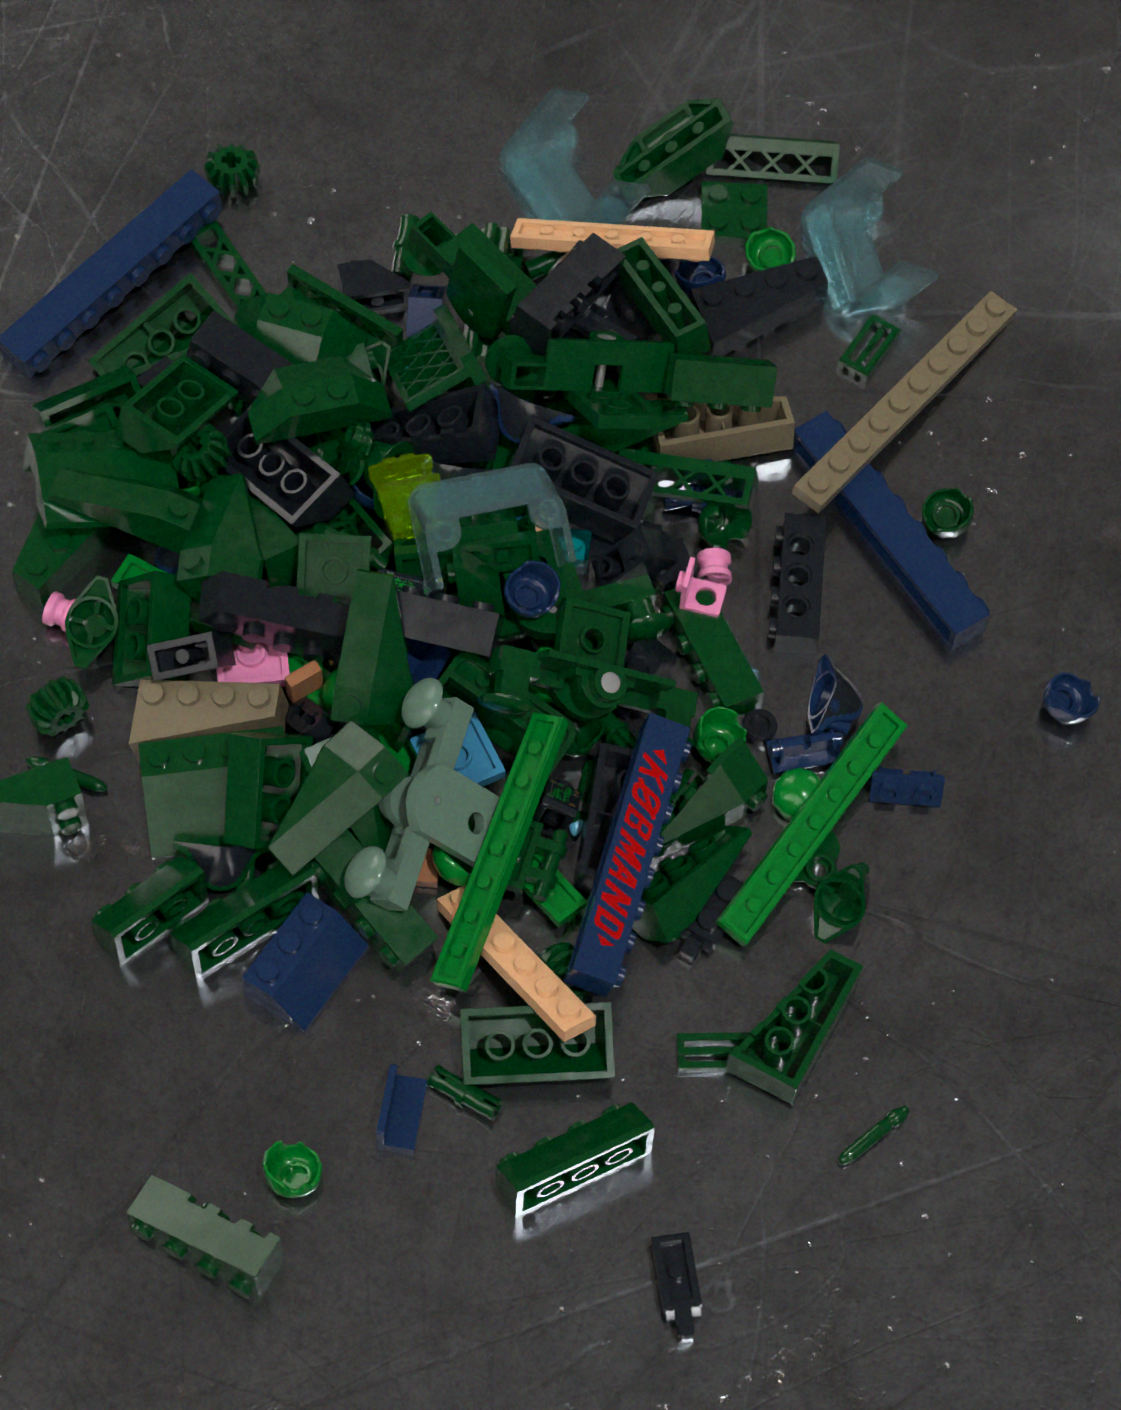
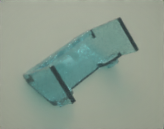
(545, 178)
(840, 237)
(440, 504)

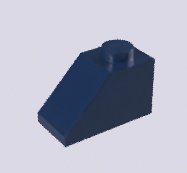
(421, 303)

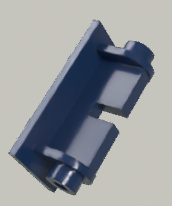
(804, 751)
(917, 788)

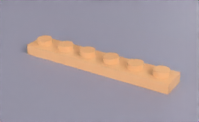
(563, 235)
(528, 975)

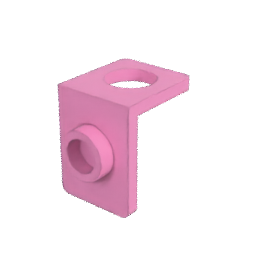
(691, 586)

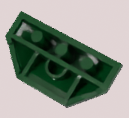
(677, 146)
(297, 328)
(315, 400)

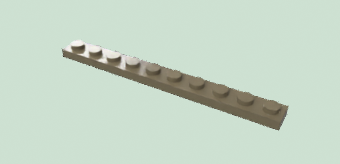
(903, 402)

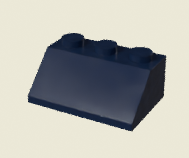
(304, 963)

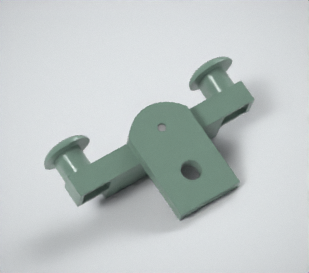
(426, 806)

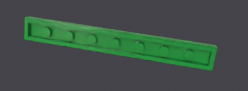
(811, 824)
(499, 852)

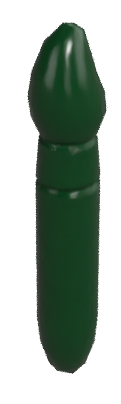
(84, 780)
(874, 1134)

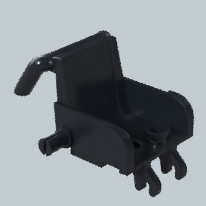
(617, 314)

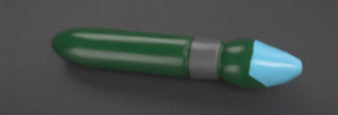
(584, 784)

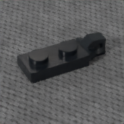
(704, 932)
(677, 1282)

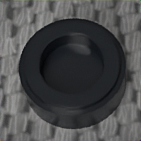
(760, 727)

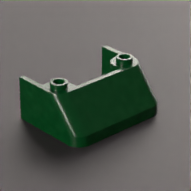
(469, 679)

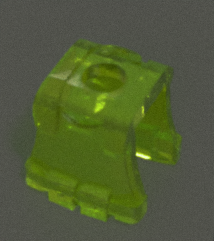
(394, 482)

